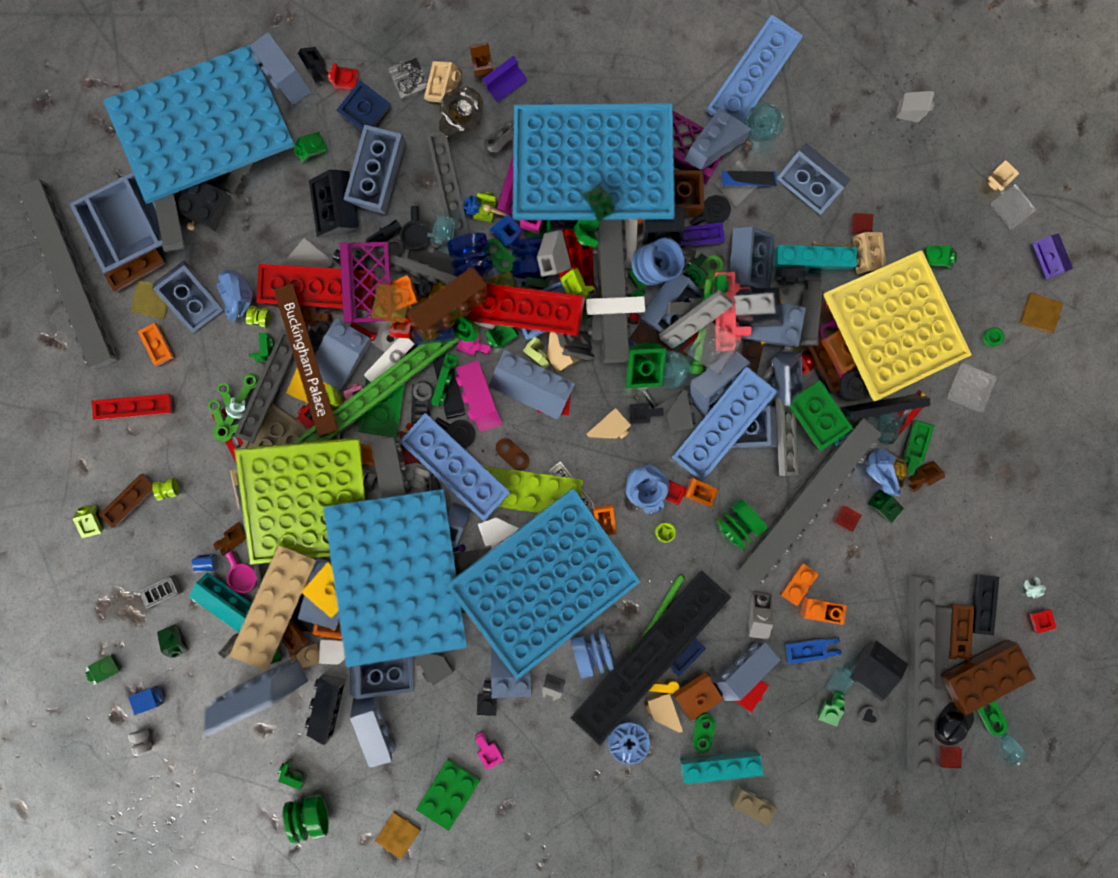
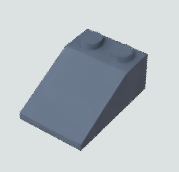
(187, 296)
(785, 335)
(341, 353)
(787, 375)
(761, 431)
(310, 612)
(382, 678)
(504, 683)

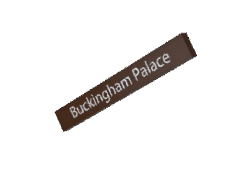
(306, 360)

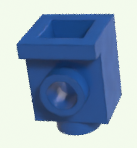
(509, 226)

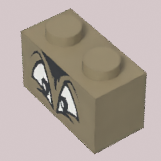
(753, 805)

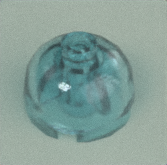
(765, 121)
(676, 370)

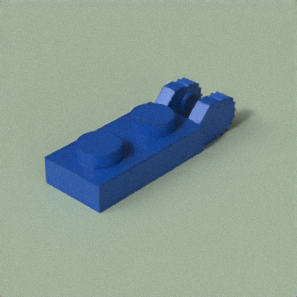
(811, 650)

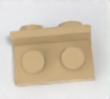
(442, 79)
(869, 251)

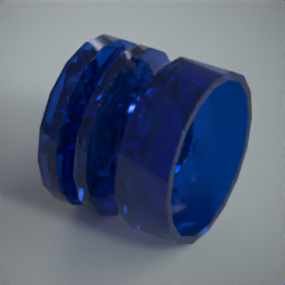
(469, 250)
(527, 251)

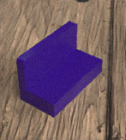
(504, 79)
(1052, 255)

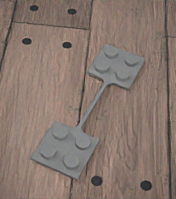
(309, 256)

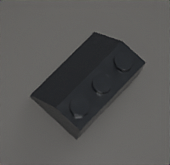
(330, 210)
(324, 708)

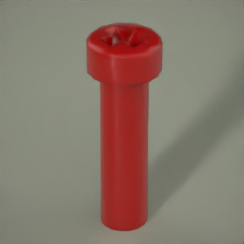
(372, 335)

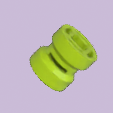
(258, 316)
(164, 489)
(668, 532)

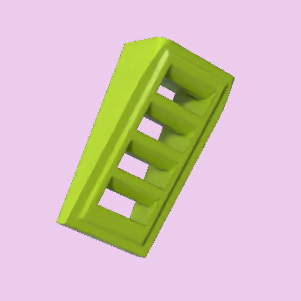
(335, 397)

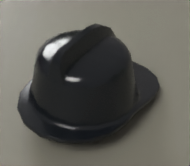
(952, 725)

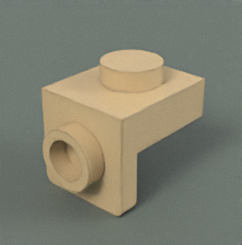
(1002, 176)
(307, 656)

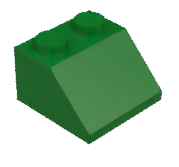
(646, 365)

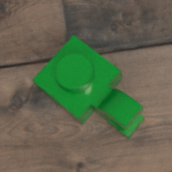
(832, 711)

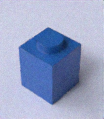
(146, 700)

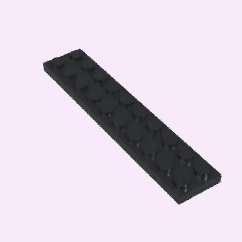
(680, 625)

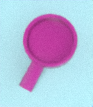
(241, 576)

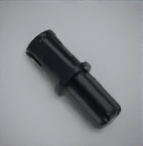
(385, 232)

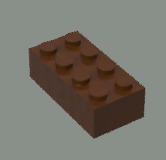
(689, 191)
(448, 305)
(987, 677)

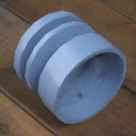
(658, 262)
(592, 654)
(635, 730)

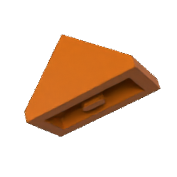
(701, 492)
(605, 517)

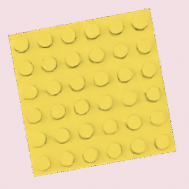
(897, 325)

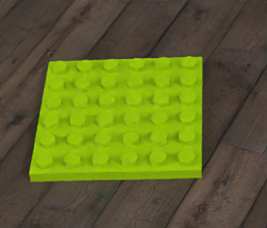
(287, 493)

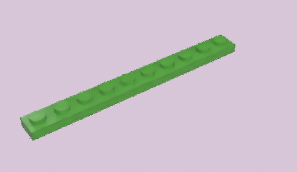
(381, 388)

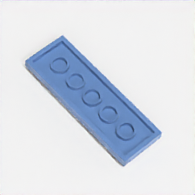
(756, 69)
(724, 424)
(455, 467)

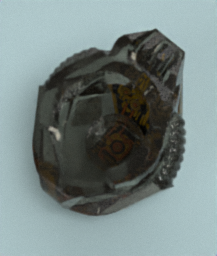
(460, 111)

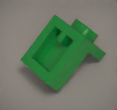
(293, 779)

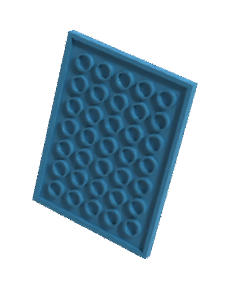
(198, 124)
(580, 146)
(393, 577)
(543, 583)

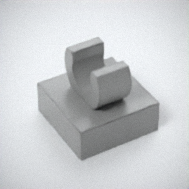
(553, 687)

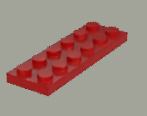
(312, 285)
(530, 310)

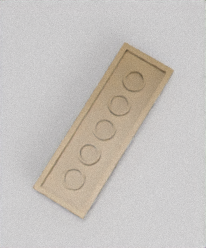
(272, 607)

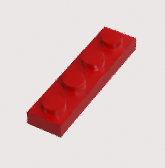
(132, 406)

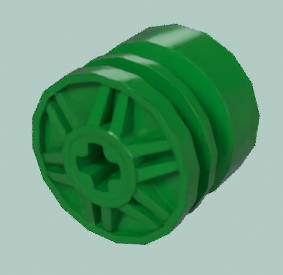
(741, 524)
(305, 819)

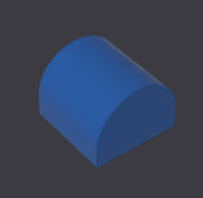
(204, 563)

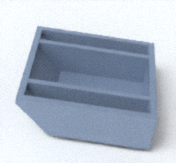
(118, 222)
(253, 696)

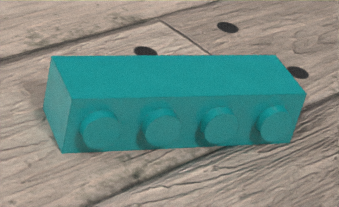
(815, 257)
(221, 601)
(721, 767)

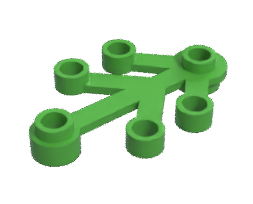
(227, 424)

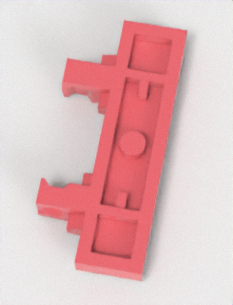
(727, 320)

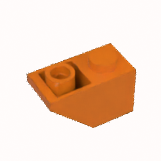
(823, 610)

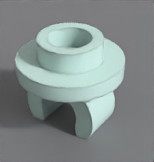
(235, 409)
(1034, 591)

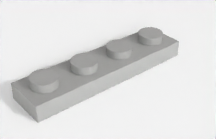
(696, 319)
(786, 440)

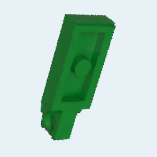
(444, 378)
(917, 445)

